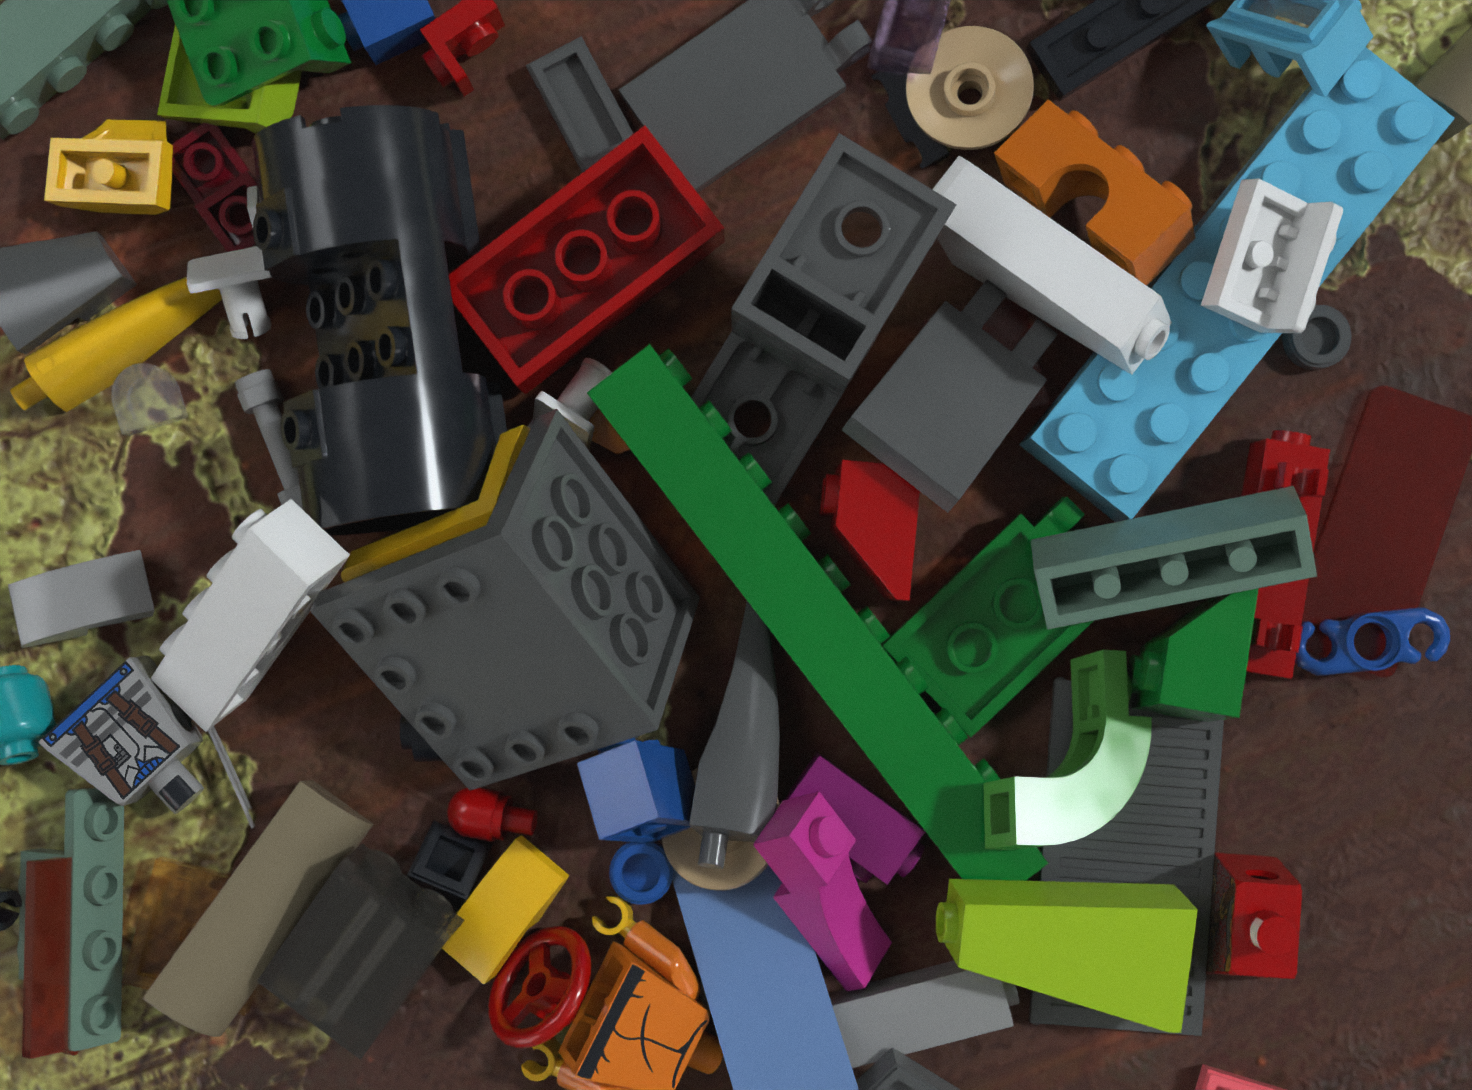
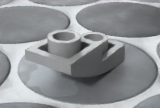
(80, 597)

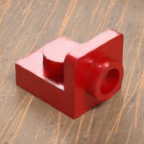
(463, 29)

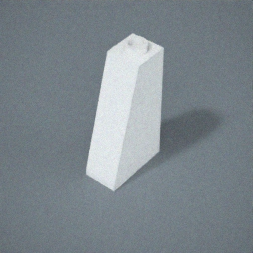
(1049, 269)

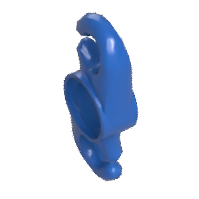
(1396, 627)

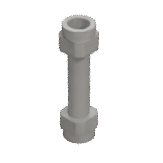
(261, 396)

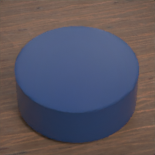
(640, 872)

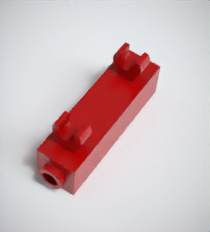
(1279, 610)

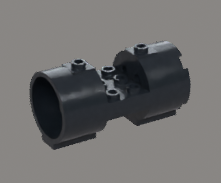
(372, 222)

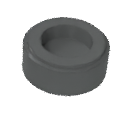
(1322, 341)

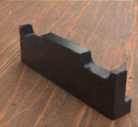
(898, 109)

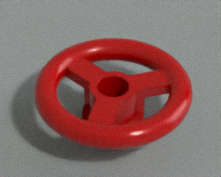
(545, 991)

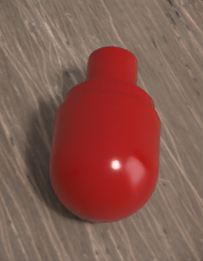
(488, 815)

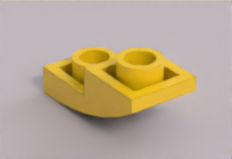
(504, 908)

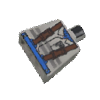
(129, 739)

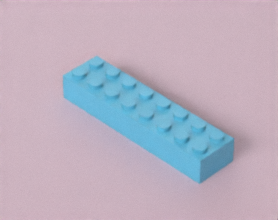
(1125, 432)

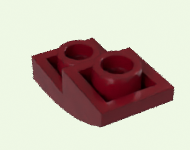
(217, 183)

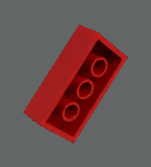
(585, 260)

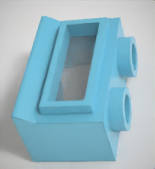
(1315, 33)

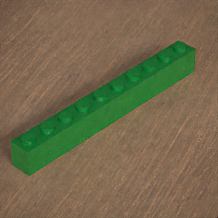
(806, 609)

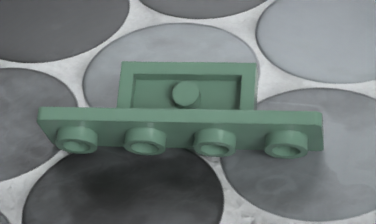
(96, 918)

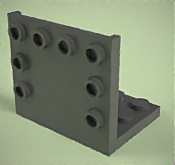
(529, 631)

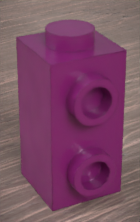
(884, 836)

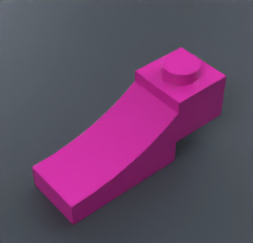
(818, 890)

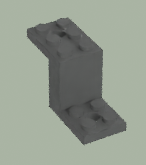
(819, 304)

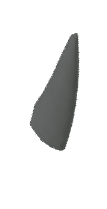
(741, 760)

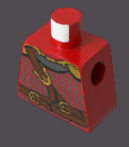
(1252, 918)

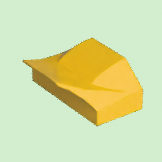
(112, 169)

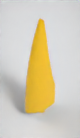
(99, 350)

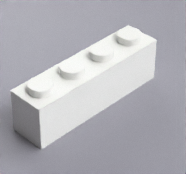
(247, 612)

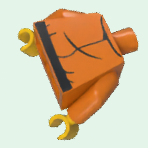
(636, 1019)

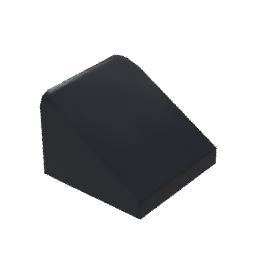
(449, 864)

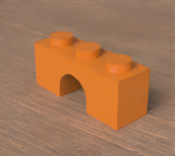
(1063, 158)

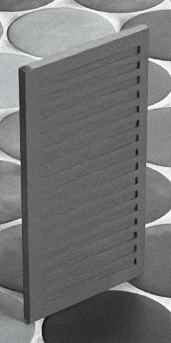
(1155, 839)

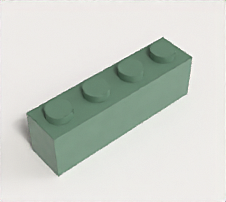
(50, 46)
(1173, 557)

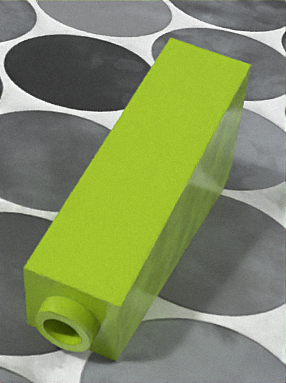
(1080, 942)

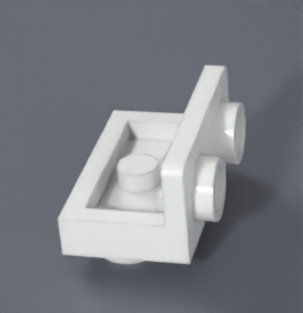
(1271, 258)

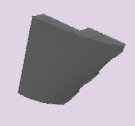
(54, 284)

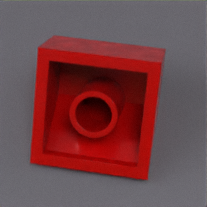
(874, 522)

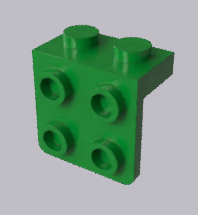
(256, 42)

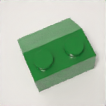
(1197, 662)

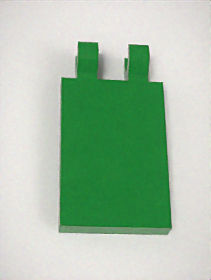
(987, 625)

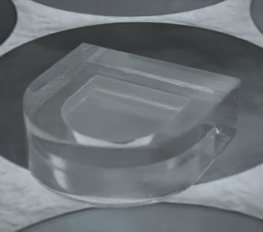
(146, 399)

